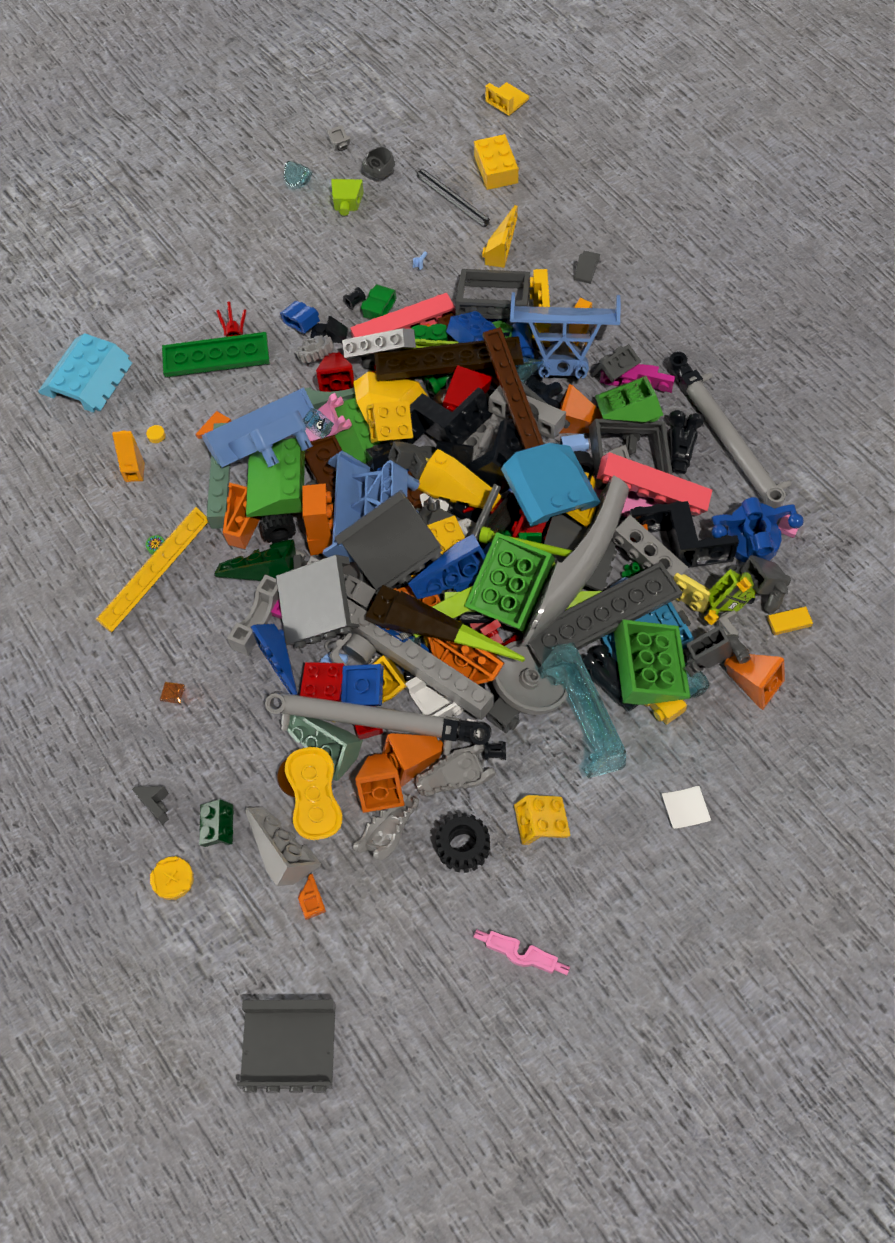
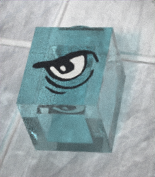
(318, 423)

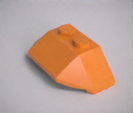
(471, 662)

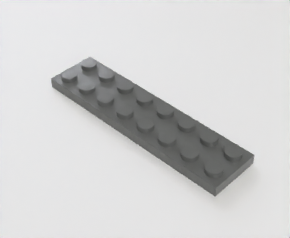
(606, 610)

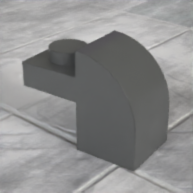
(409, 457)

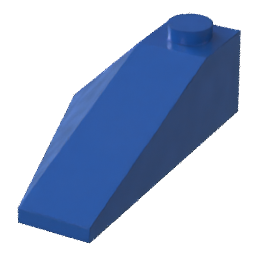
(451, 570)
(273, 646)

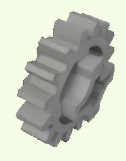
(314, 349)

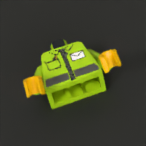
(730, 594)

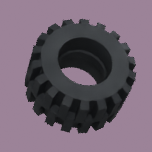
(456, 827)

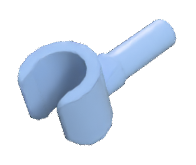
(418, 261)

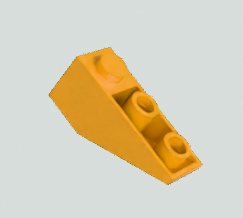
(129, 456)

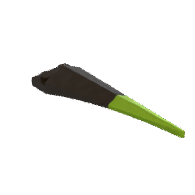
(407, 614)

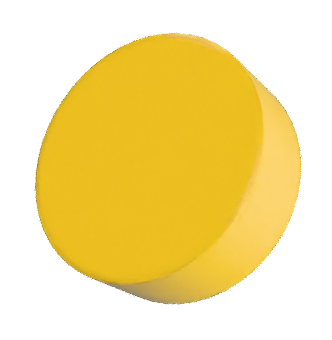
(155, 434)

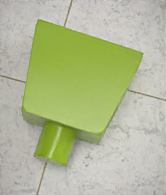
(347, 194)

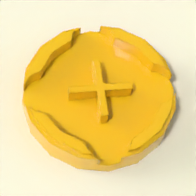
(172, 878)

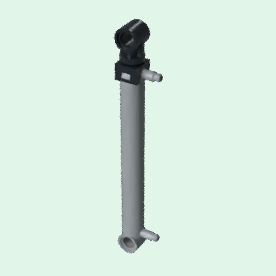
(692, 385)
(443, 727)

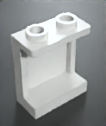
(430, 700)

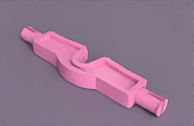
(533, 956)

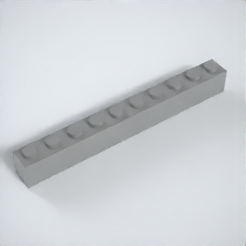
(424, 665)

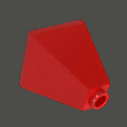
(335, 373)

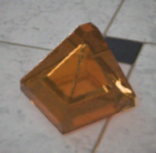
(172, 692)

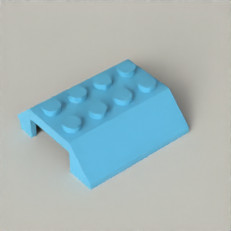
(87, 372)

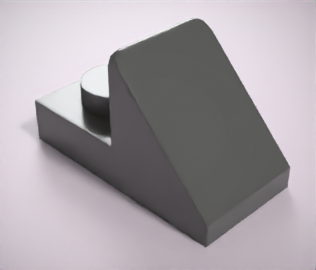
(586, 266)
(151, 799)

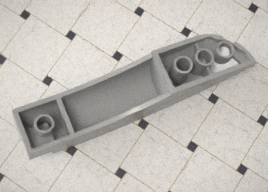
(573, 573)

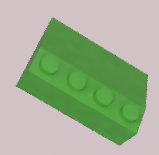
(630, 402)
(356, 438)
(276, 487)
(510, 581)
(650, 663)

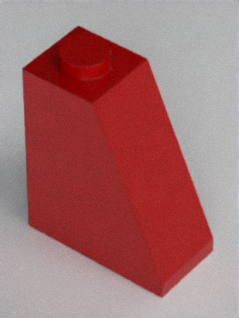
(463, 385)

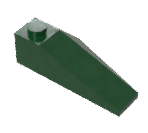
(254, 567)

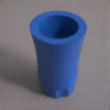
(524, 332)

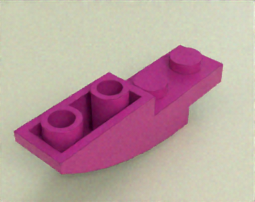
(658, 380)

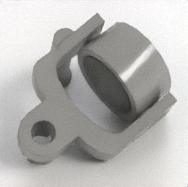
(354, 646)

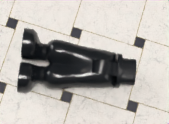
(683, 440)
(606, 675)

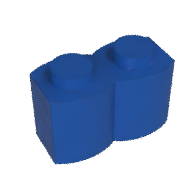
(300, 316)

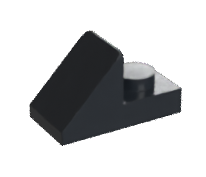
(333, 329)
(460, 452)

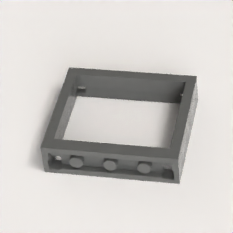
(491, 278)
(656, 428)

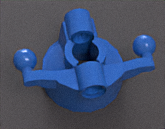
(756, 517)

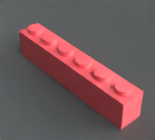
(418, 314)
(654, 483)

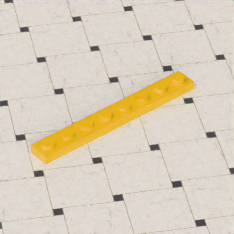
(152, 570)

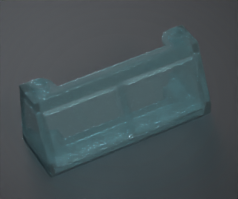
(567, 668)

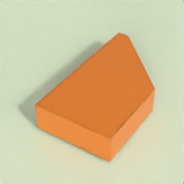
(310, 899)

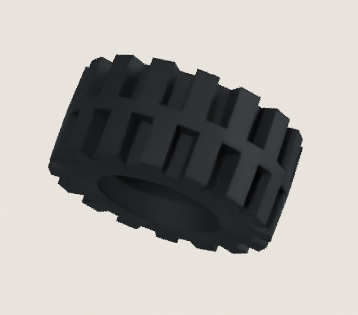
(277, 527)

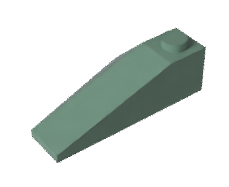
(339, 743)

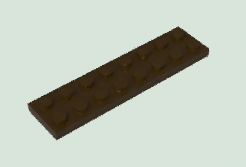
(439, 359)

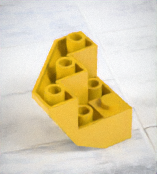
(371, 391)

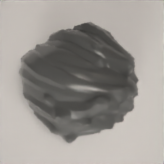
(379, 162)

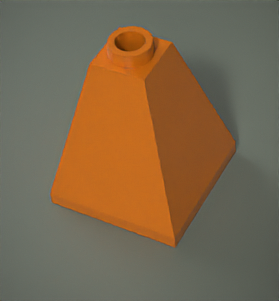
(578, 410)
(757, 677)
(411, 753)
(379, 784)

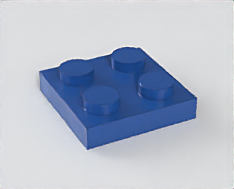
(362, 684)

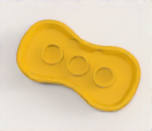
(315, 809)

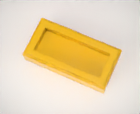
(790, 620)

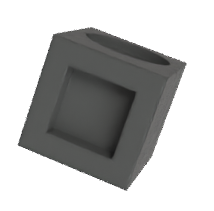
(503, 716)

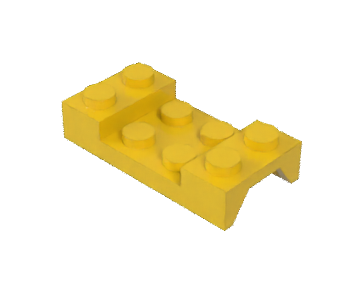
(540, 298)

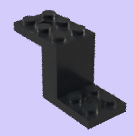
(447, 425)
(489, 466)
(682, 536)

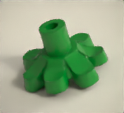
(631, 570)

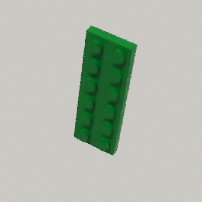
(215, 354)

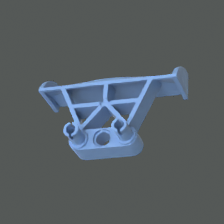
(578, 363)
(261, 429)
(362, 491)

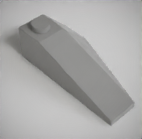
(281, 854)

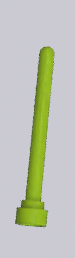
(488, 535)

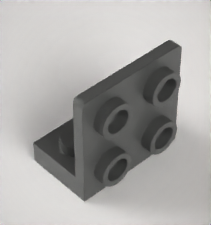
(618, 363)

